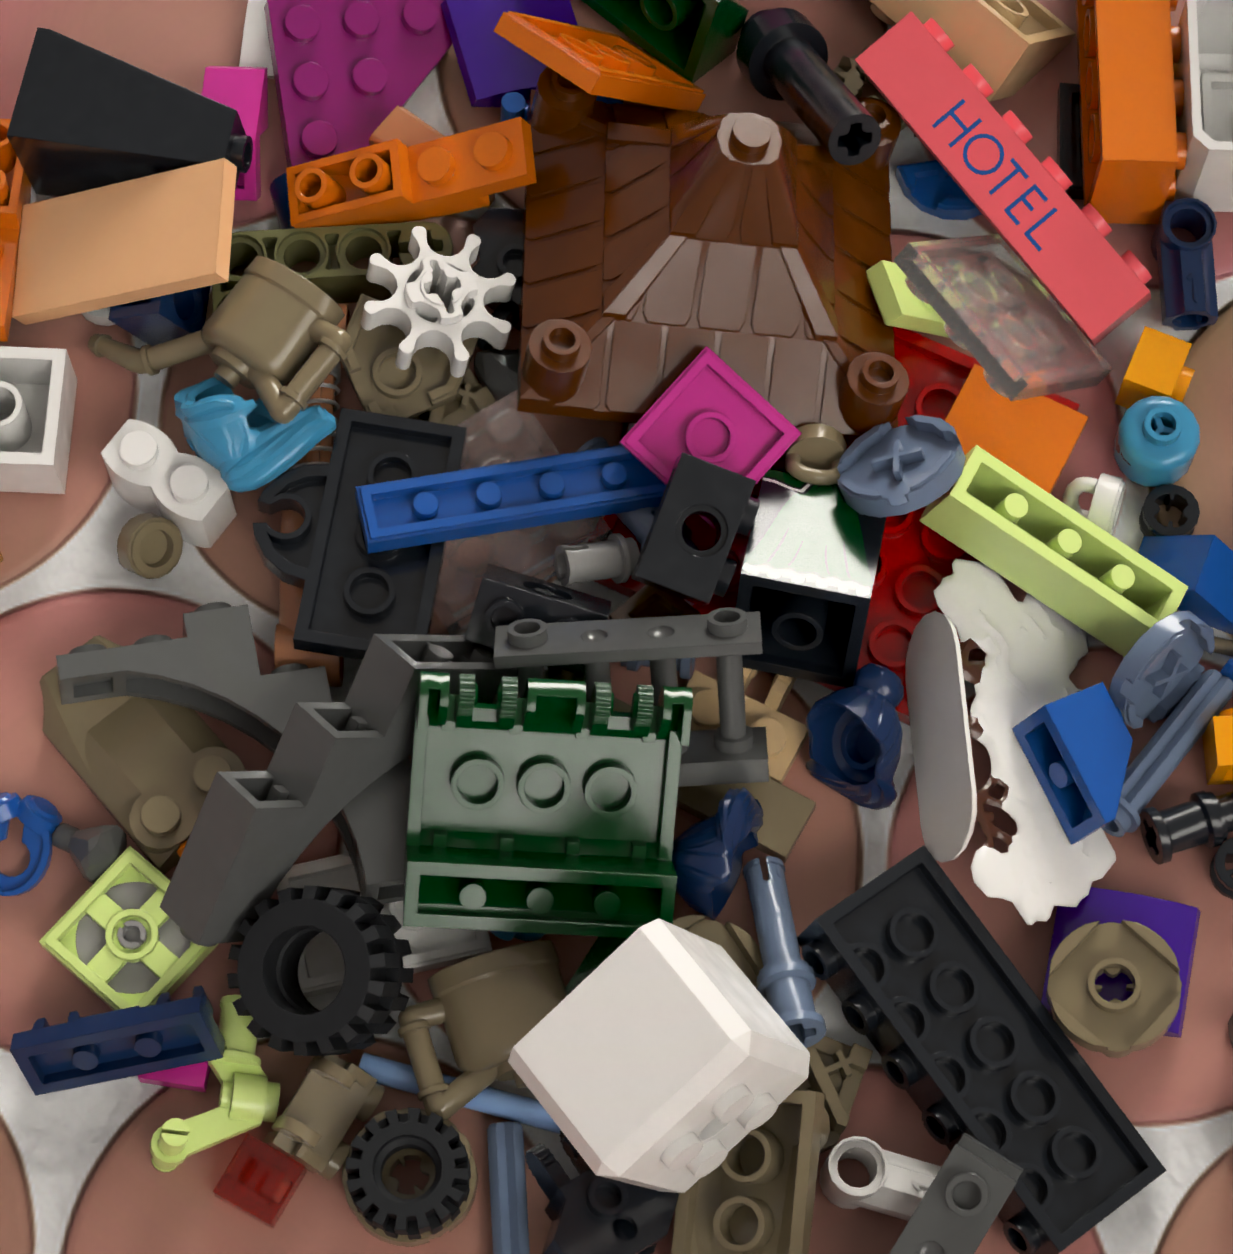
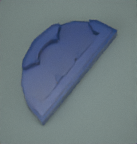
(934, 191)

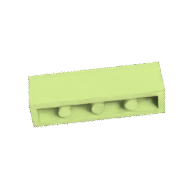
(1053, 552)

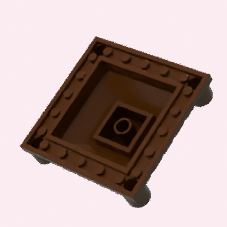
(697, 236)

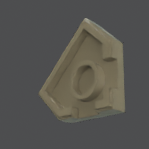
(385, 387)

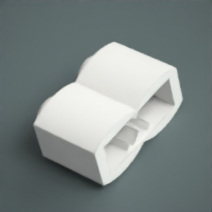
(169, 483)

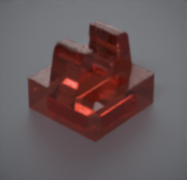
(260, 1181)

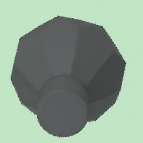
(498, 371)
(91, 848)

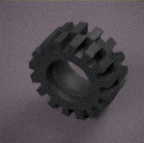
(402, 1132)

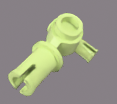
(243, 1103)

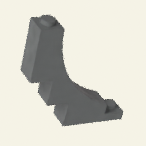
(327, 755)

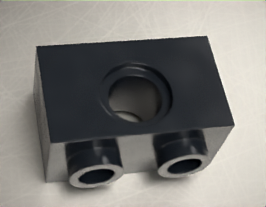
(696, 490)
(516, 596)

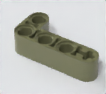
(334, 252)

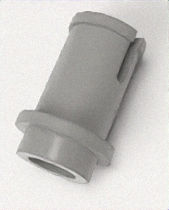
(597, 560)

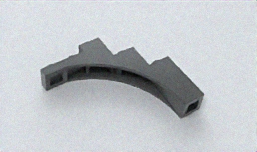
(220, 676)

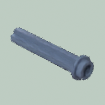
(1169, 748)
(508, 1188)

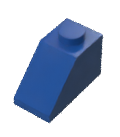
(1079, 758)

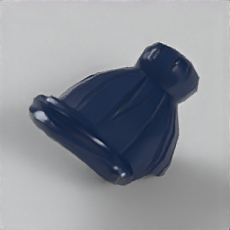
(858, 737)
(711, 852)

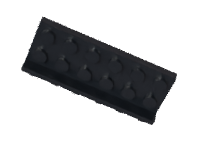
(978, 1050)

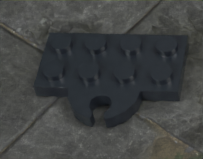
(343, 586)

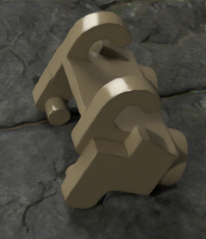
(323, 1112)

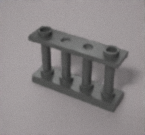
(714, 756)
(960, 1201)

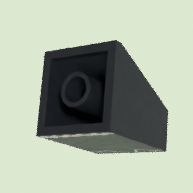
(810, 578)

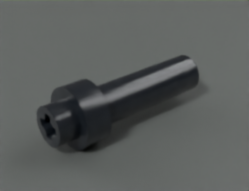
(788, 63)

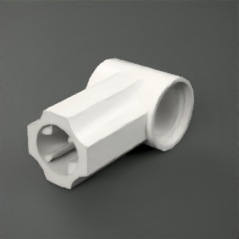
(895, 1180)

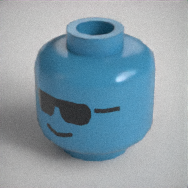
(1156, 441)

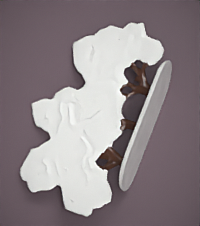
(1024, 668)

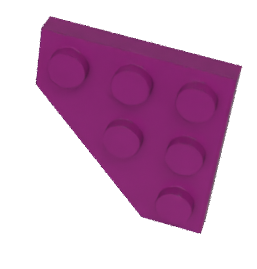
(348, 67)

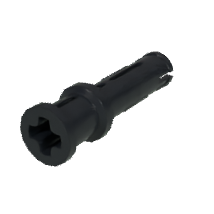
(1187, 825)

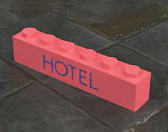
(1004, 178)

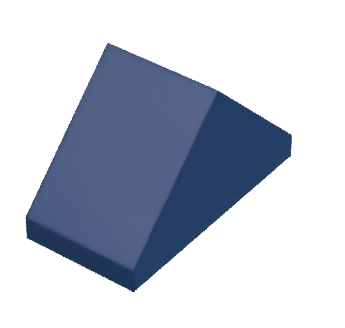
(1203, 566)

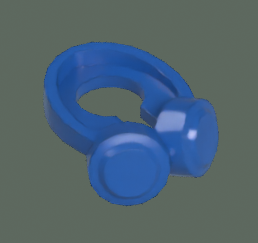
(39, 822)

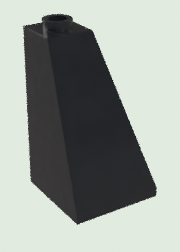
(104, 122)

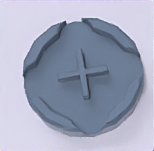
(900, 467)
(1161, 668)

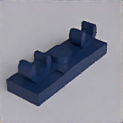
(118, 1043)

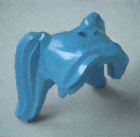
(242, 436)

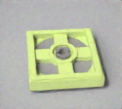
(122, 938)

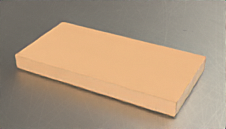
(125, 242)

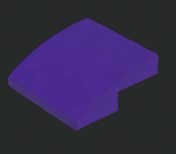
(487, 60)
(1169, 919)

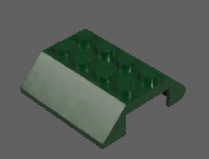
(542, 807)

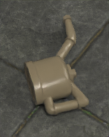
(256, 339)
(485, 1011)

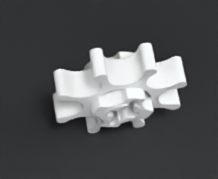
(452, 288)

